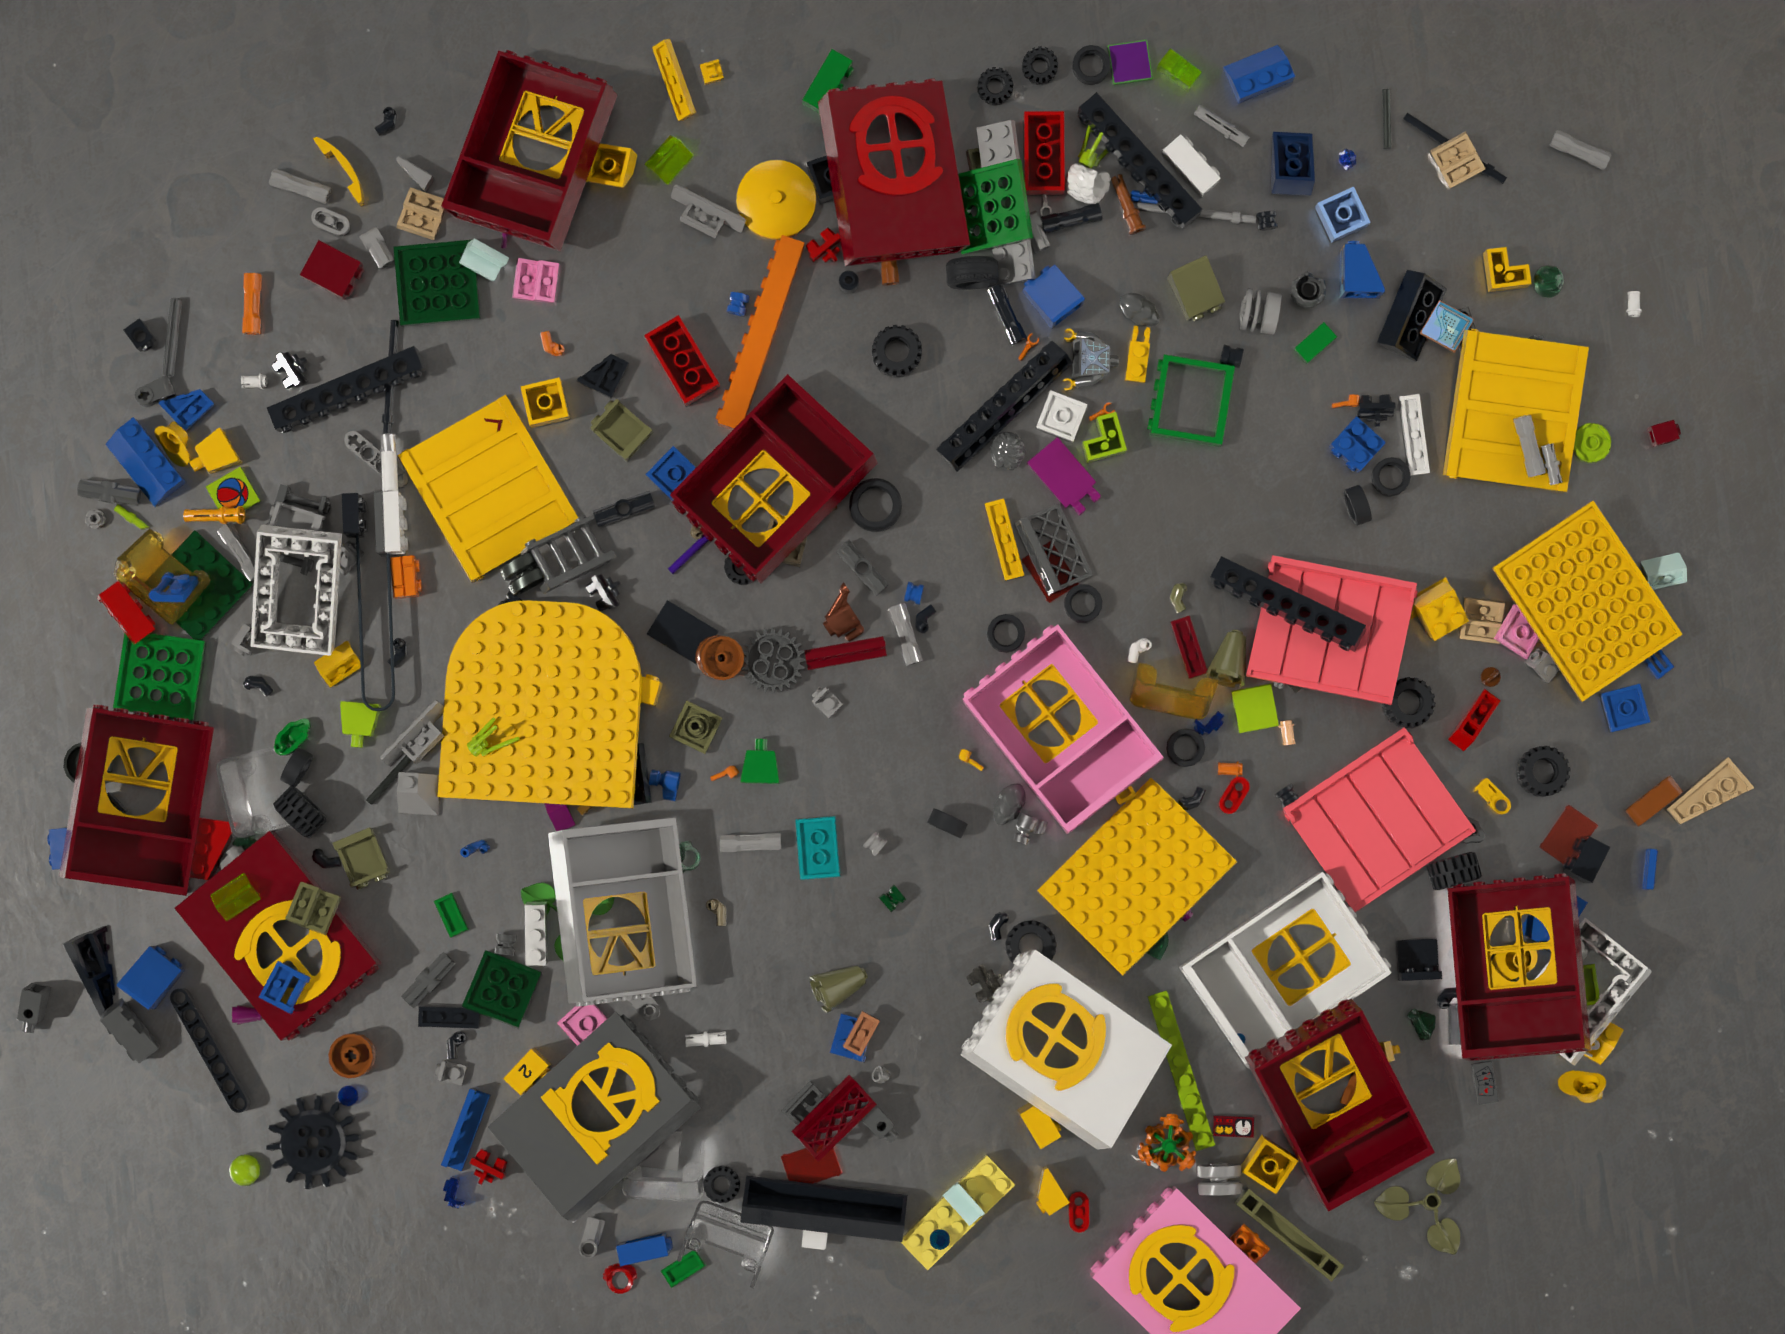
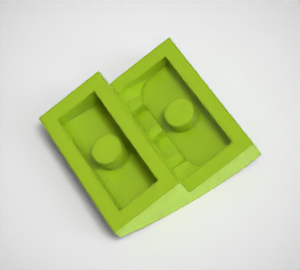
(1254, 708)

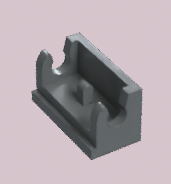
(803, 1103)

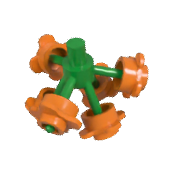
(1165, 1157)

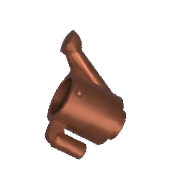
(842, 617)

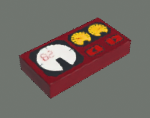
(1233, 1126)

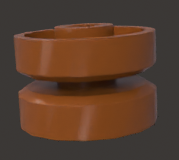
(731, 655)
(340, 1055)

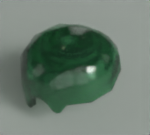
(1548, 281)

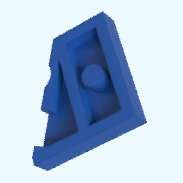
(187, 408)

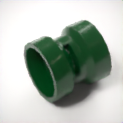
(897, 898)

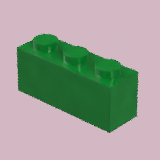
(830, 76)

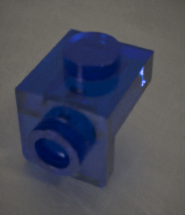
(1214, 723)
(451, 1188)

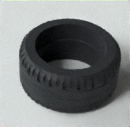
(972, 272)
(879, 484)

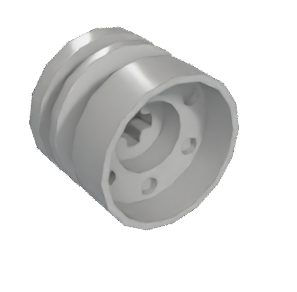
(1260, 311)

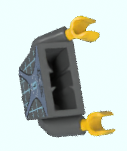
(1090, 359)

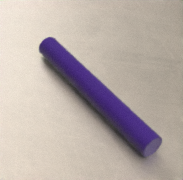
(688, 554)

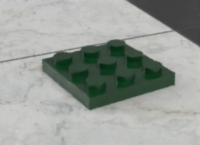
(501, 989)

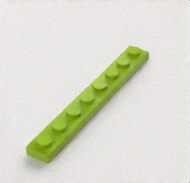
(1181, 1071)

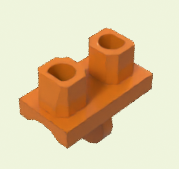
(1249, 1243)

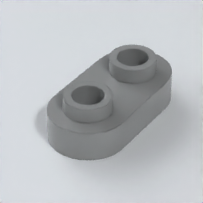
(331, 221)
(230, 855)
(642, 1004)

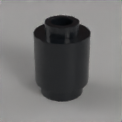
(848, 288)

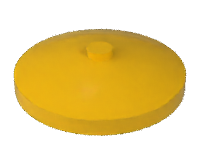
(776, 199)

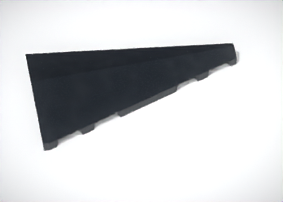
(92, 964)

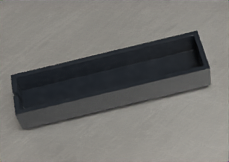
(824, 1208)

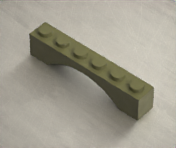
(1289, 1234)

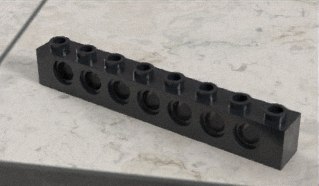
(1097, 106)
(1004, 406)
(279, 411)
(1226, 568)

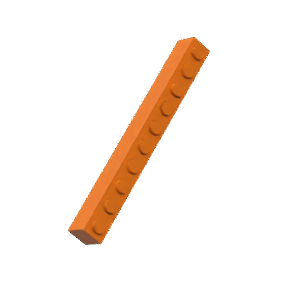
(761, 333)

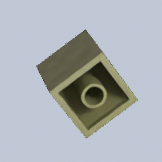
(1196, 289)

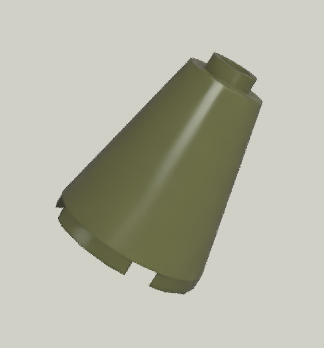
(1230, 661)
(837, 985)

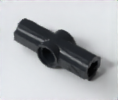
(610, 513)

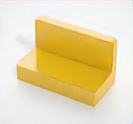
(338, 665)

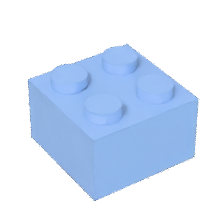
(1342, 214)

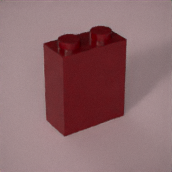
(332, 270)

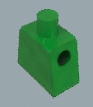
(760, 765)

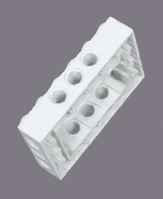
(291, 637)
(1619, 991)

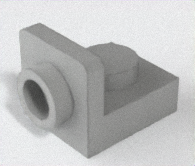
(348, 557)
(243, 636)
(826, 701)
(451, 1072)

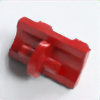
(816, 251)
(497, 1170)

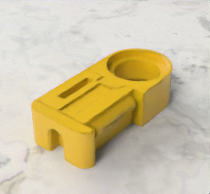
(1492, 794)

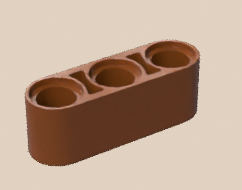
(1654, 800)

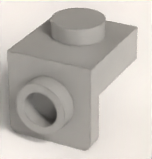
(1542, 665)

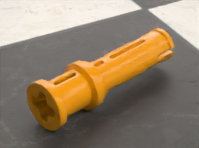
(222, 515)

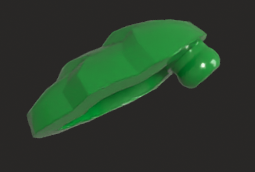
(292, 737)

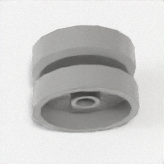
(1219, 1179)

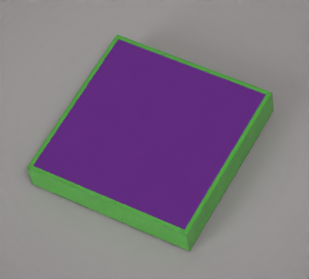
(1130, 62)

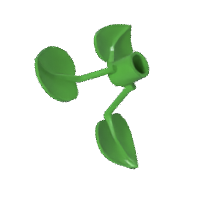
(545, 893)

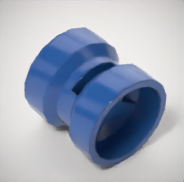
(737, 304)

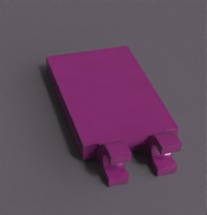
(1064, 475)

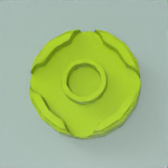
(1592, 443)

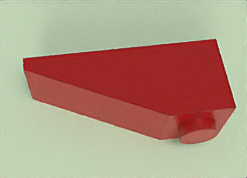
(1474, 720)

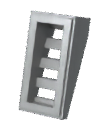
(420, 176)

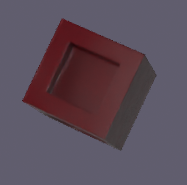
(1664, 433)

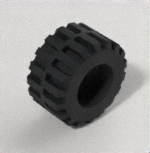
(902, 334)
(1426, 703)
(1559, 764)
(299, 812)
(1454, 871)
(1030, 927)

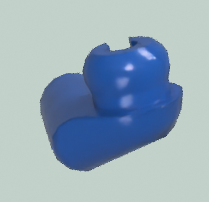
(469, 849)

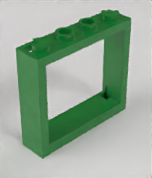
(1156, 404)

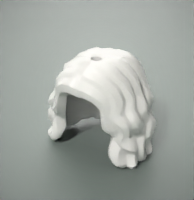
(1086, 184)

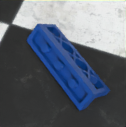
(466, 1129)

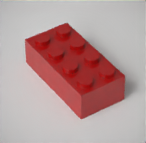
(1044, 152)
(682, 360)

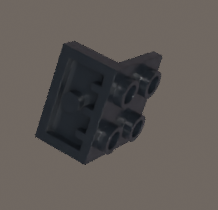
(1418, 960)

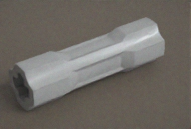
(1566, 143)
(300, 186)
(1533, 460)
(233, 540)
(906, 635)
(736, 843)

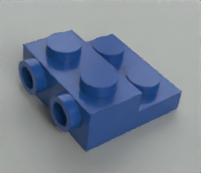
(1356, 445)

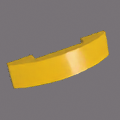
(328, 150)

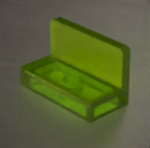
(669, 159)
(234, 897)

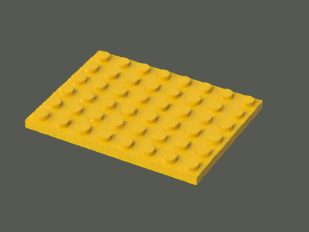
(1587, 601)
(1137, 876)

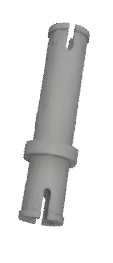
(1222, 126)

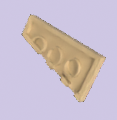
(1711, 791)

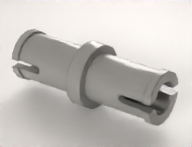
(1551, 464)

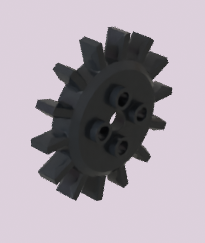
(333, 1142)

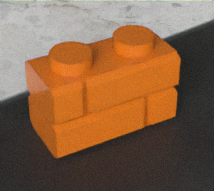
(404, 577)

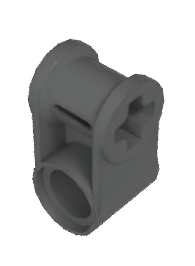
(157, 391)

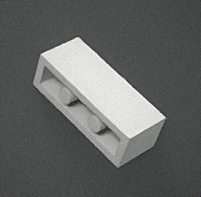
(1191, 165)
(536, 933)

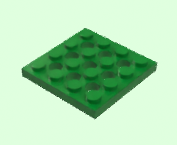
(1001, 214)
(164, 706)

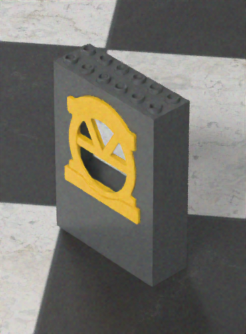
(582, 1165)

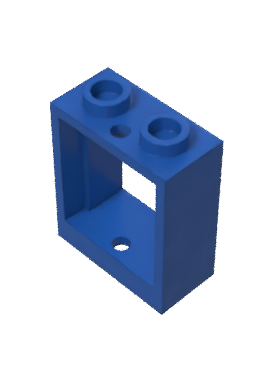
(644, 1249)

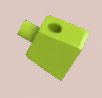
(358, 721)

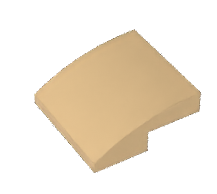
(1457, 159)
(421, 214)
(1484, 619)

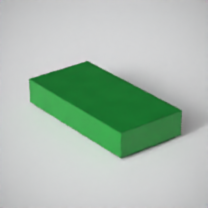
(1315, 342)
(451, 915)
(679, 1271)

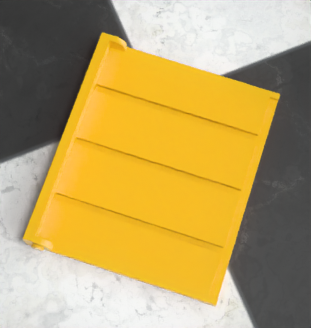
(1506, 380)
(487, 488)

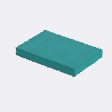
(817, 848)

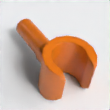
(1029, 345)
(1353, 402)
(1101, 412)
(732, 771)

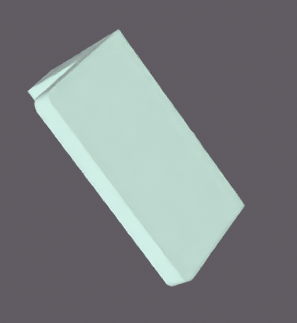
(483, 259)
(1665, 571)
(963, 1203)

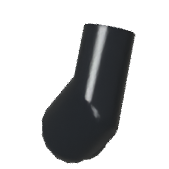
(388, 121)
(922, 619)
(400, 651)
(1193, 801)
(324, 862)
(996, 923)
(1446, 997)

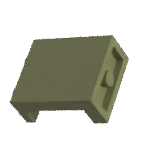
(621, 429)
(362, 858)

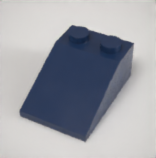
(1292, 163)

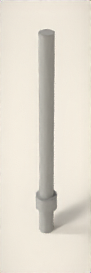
(1234, 217)

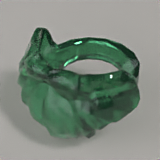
(687, 846)
(1423, 1023)

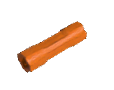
(252, 290)

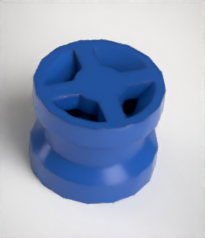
(913, 593)

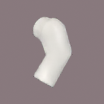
(1138, 647)

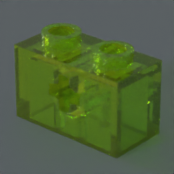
(1179, 70)

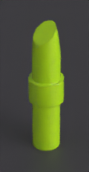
(130, 517)

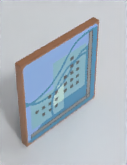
(1446, 326)

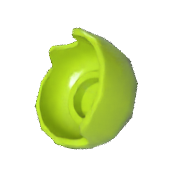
(244, 1170)

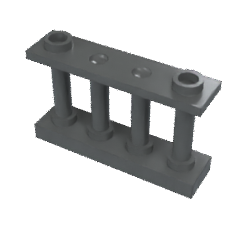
(323, 507)
(568, 573)

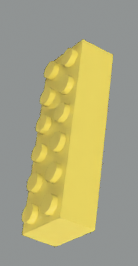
(984, 1183)

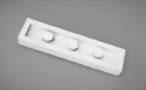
(1414, 434)

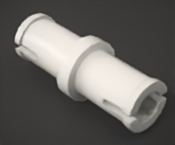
(705, 1039)

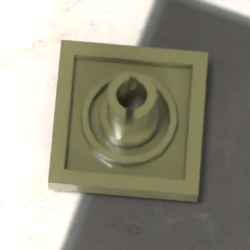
(695, 727)

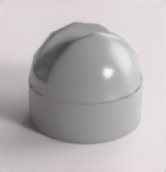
(880, 1075)

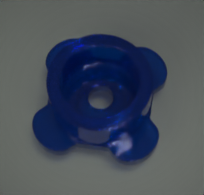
(1347, 159)

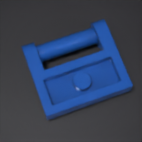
(179, 588)
(278, 984)
(843, 1029)

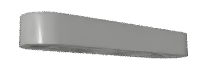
(375, 460)

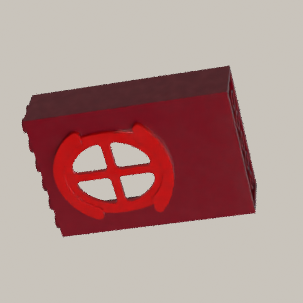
(903, 215)

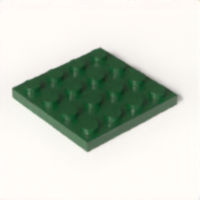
(434, 284)
(222, 593)

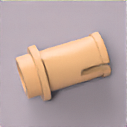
(1287, 732)

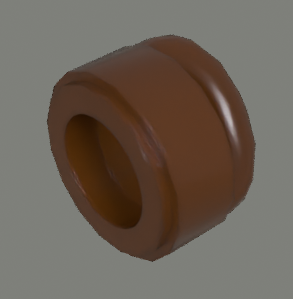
(1490, 677)

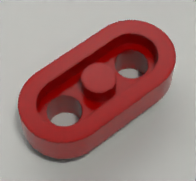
(1234, 795)
(1078, 1211)

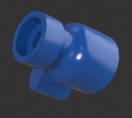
(668, 780)

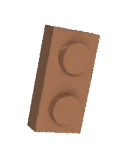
(861, 1033)

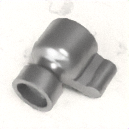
(1027, 825)

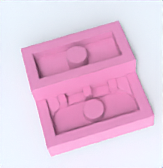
(535, 280)

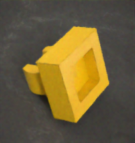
(711, 71)
(1389, 1050)

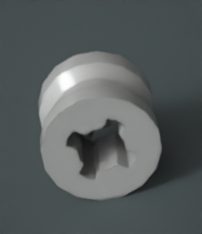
(875, 843)

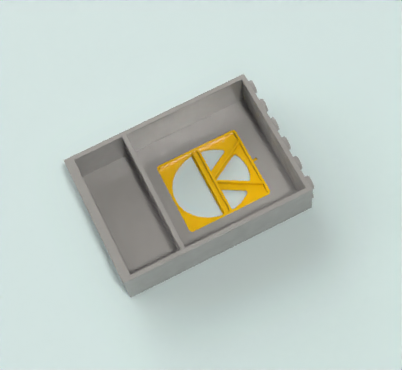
(631, 863)

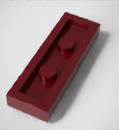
(1188, 647)

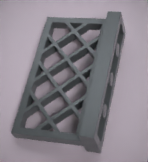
(1037, 551)

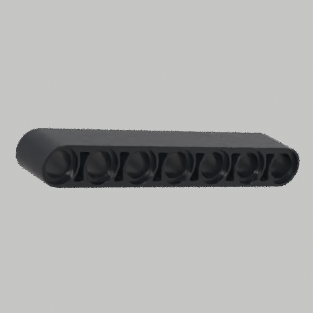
(202, 1043)

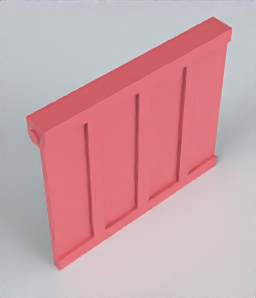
(1304, 660)
(1378, 820)

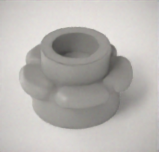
(100, 519)

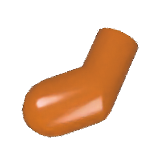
(550, 346)

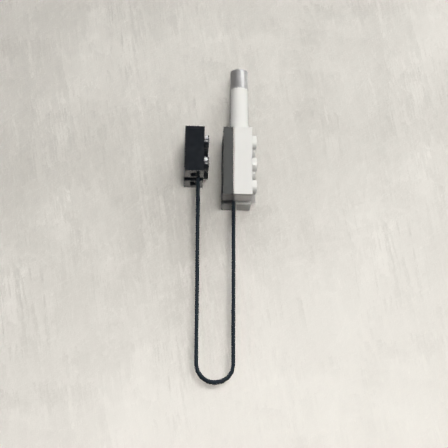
(389, 534)

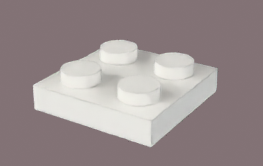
(1061, 416)

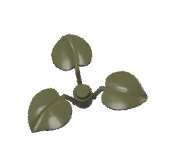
(1441, 1176)

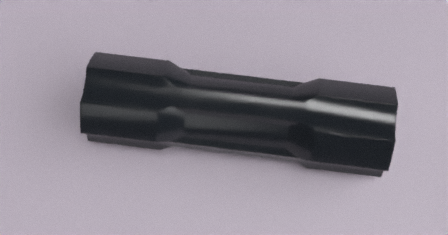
(1058, 221)
(1001, 301)

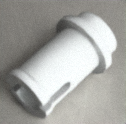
(1633, 304)
(254, 381)

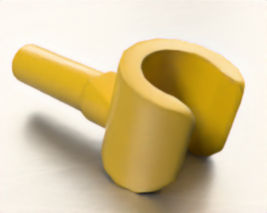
(965, 756)

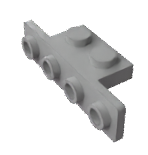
(705, 214)
(417, 738)

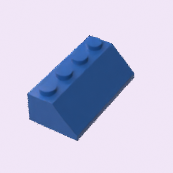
(145, 461)

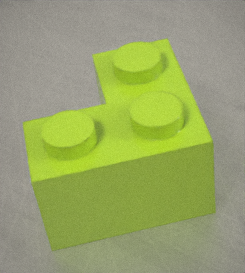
(1110, 441)

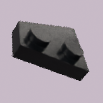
(605, 376)

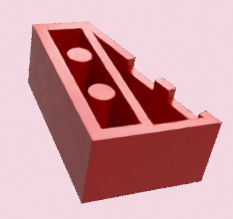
(126, 612)
(210, 845)

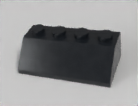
(1409, 313)

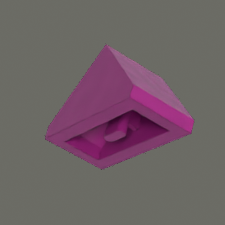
(560, 816)

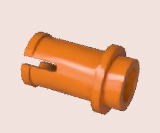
(1230, 768)

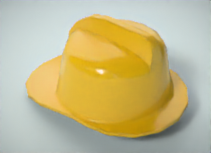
(174, 442)
(1507, 963)
(1583, 1085)

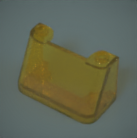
(143, 568)
(1171, 700)

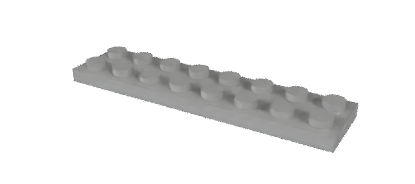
(997, 145)

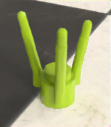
(1089, 158)
(478, 743)

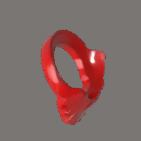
(629, 1271)

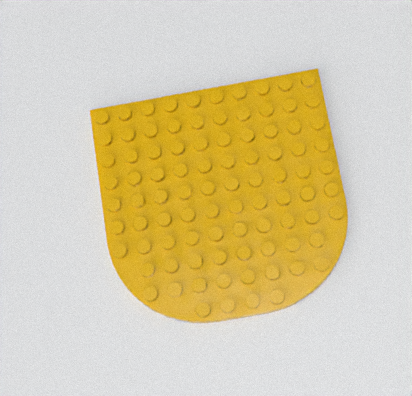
(561, 685)

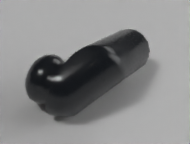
(257, 682)
(453, 1043)

